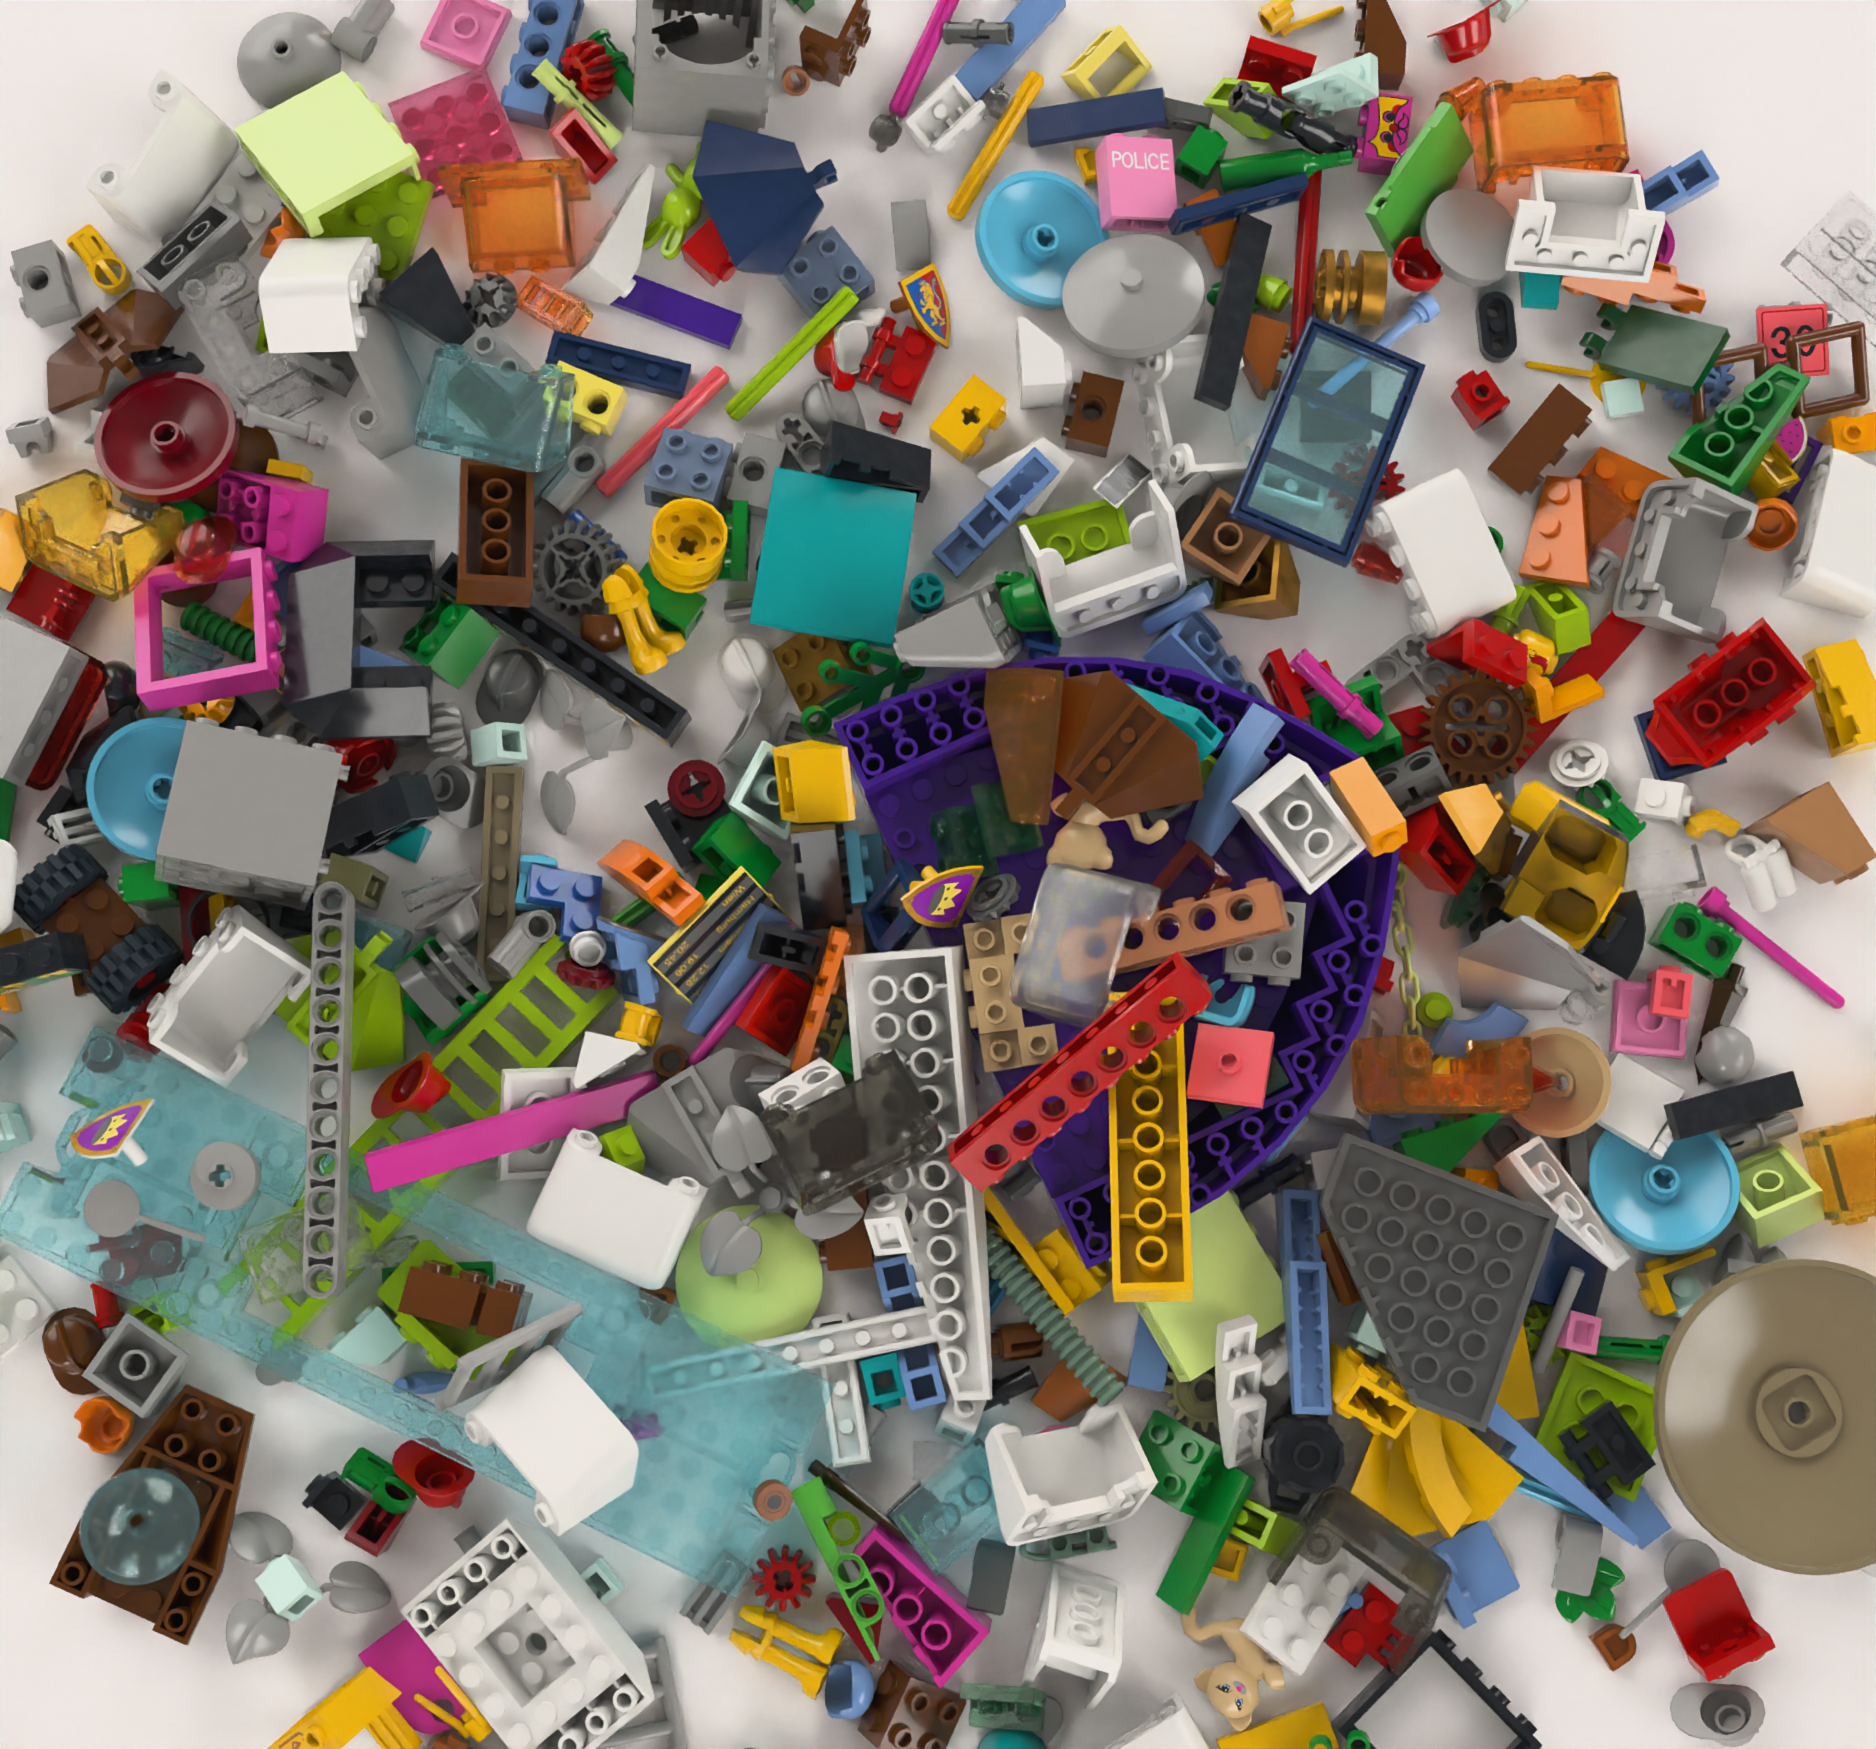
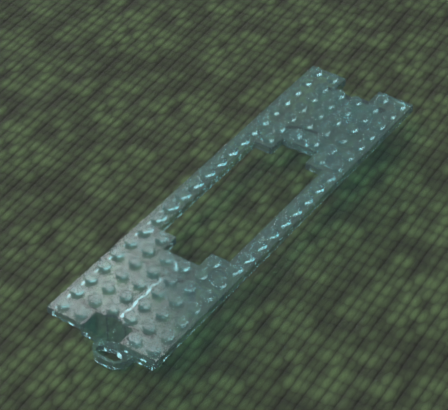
(687, 1391)

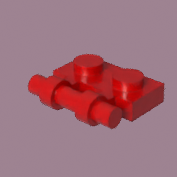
(907, 365)

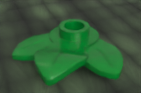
(1600, 1602)

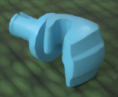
(1231, 1013)

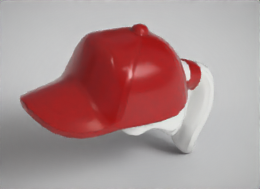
(844, 345)

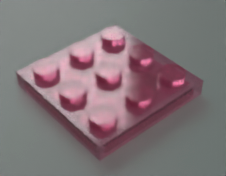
(455, 125)

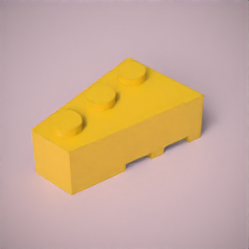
(1844, 696)

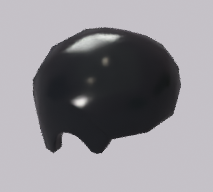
(122, 688)

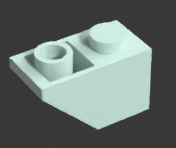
(372, 1340)

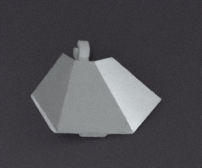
(1524, 969)
(680, 1119)

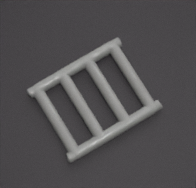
(495, 1352)
(663, 1688)

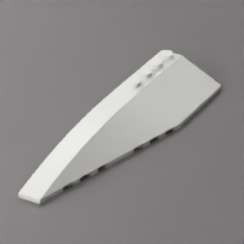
(920, 1009)

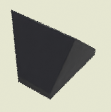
(164, 360)

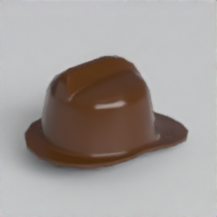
(70, 1345)

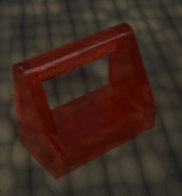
(1179, 862)

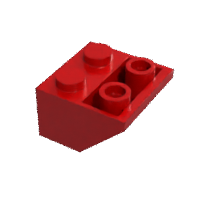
(1437, 851)

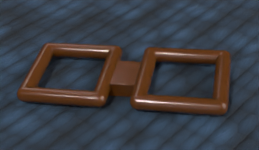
(1793, 346)

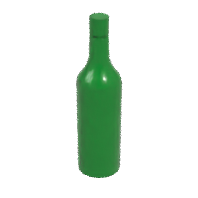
(1264, 168)

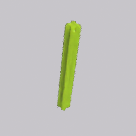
(791, 353)

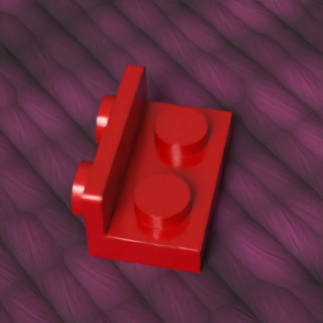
(1275, 64)

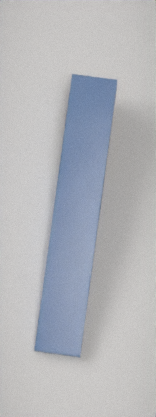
(1304, 1301)
(1535, 1460)

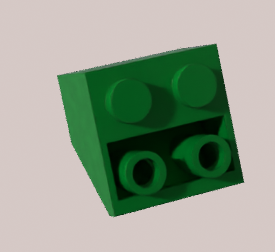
(449, 639)

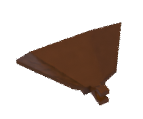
(104, 341)
(1121, 750)

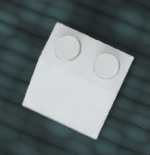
(1040, 368)

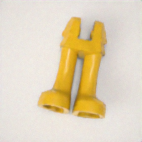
(644, 638)
(820, 1646)

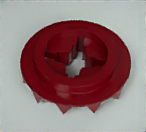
(680, 783)
(591, 977)

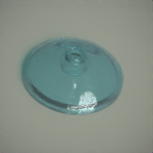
(144, 1551)

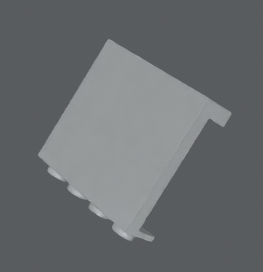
(34, 689)

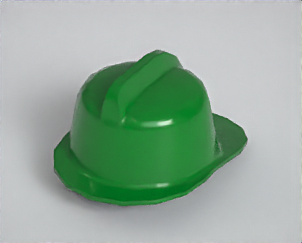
(1025, 608)

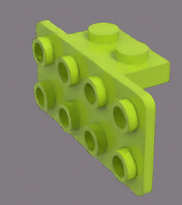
(441, 1341)

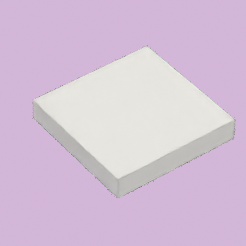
(1637, 1103)

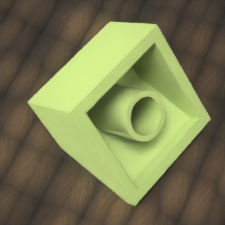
(1776, 1196)

